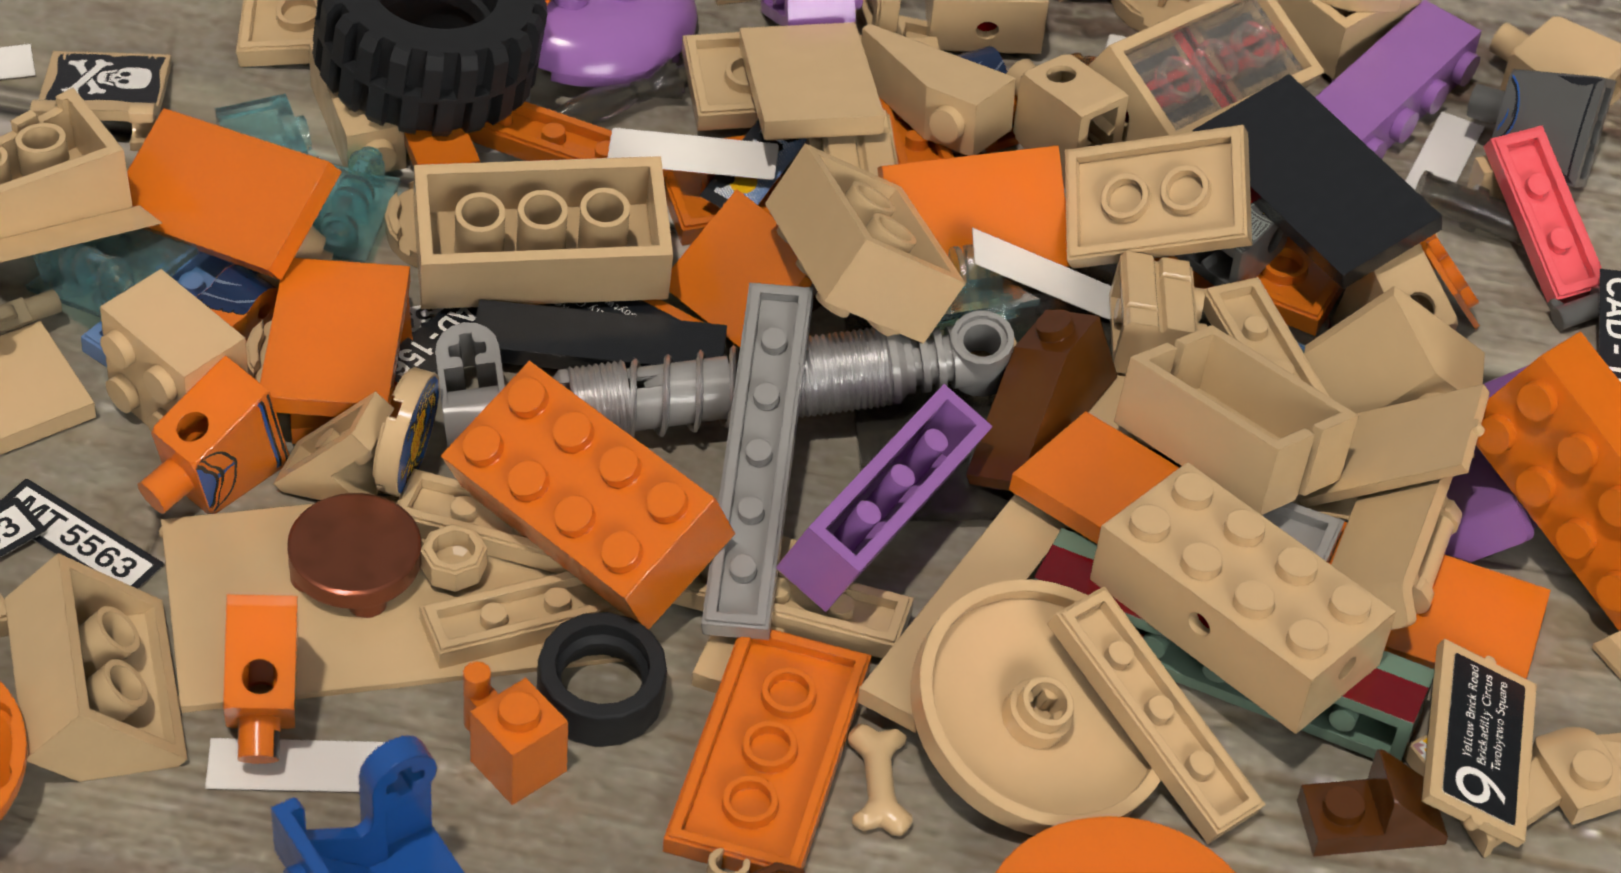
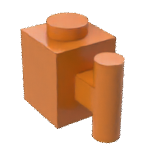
(514, 734)

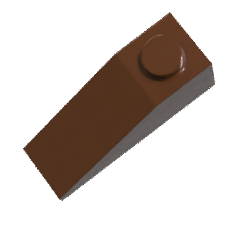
(1047, 385)

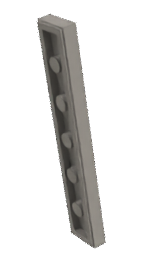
(759, 460)

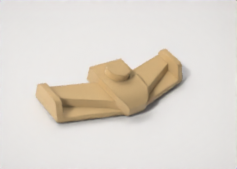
(1569, 771)

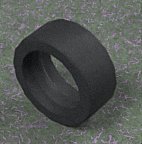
(610, 636)

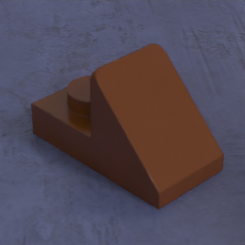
(1370, 812)

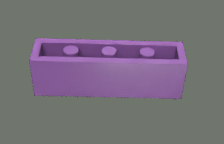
(1404, 76)
(883, 497)

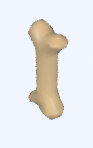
(882, 806)

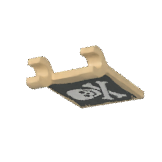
(112, 86)

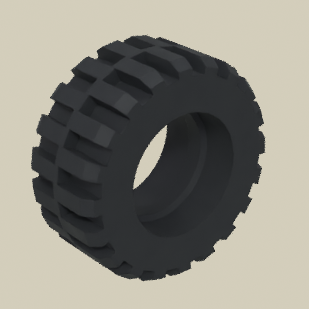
(430, 59)

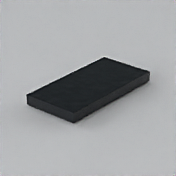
(1326, 183)

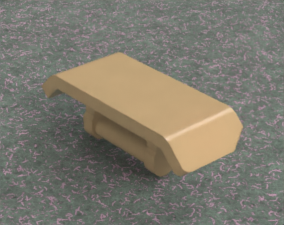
(1398, 545)

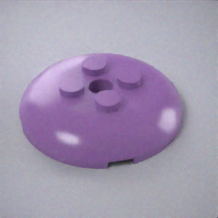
(613, 39)

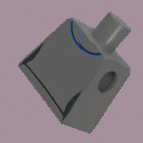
(1565, 104)

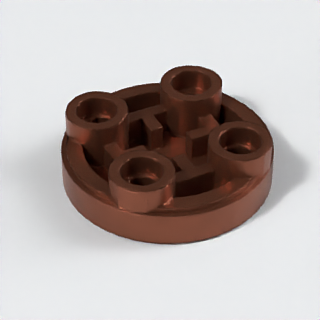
(354, 552)

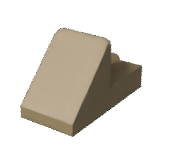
(337, 454)

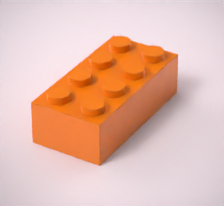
(1559, 452)
(589, 495)

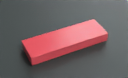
(1544, 214)

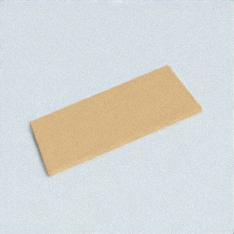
(335, 648)

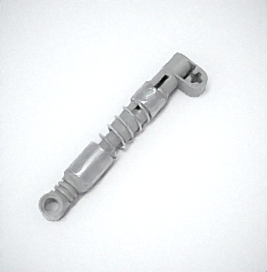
(839, 375)

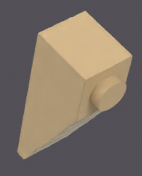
(940, 92)

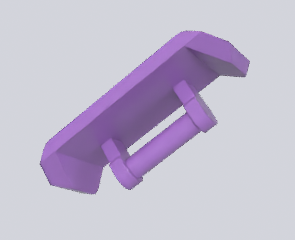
(1489, 509)

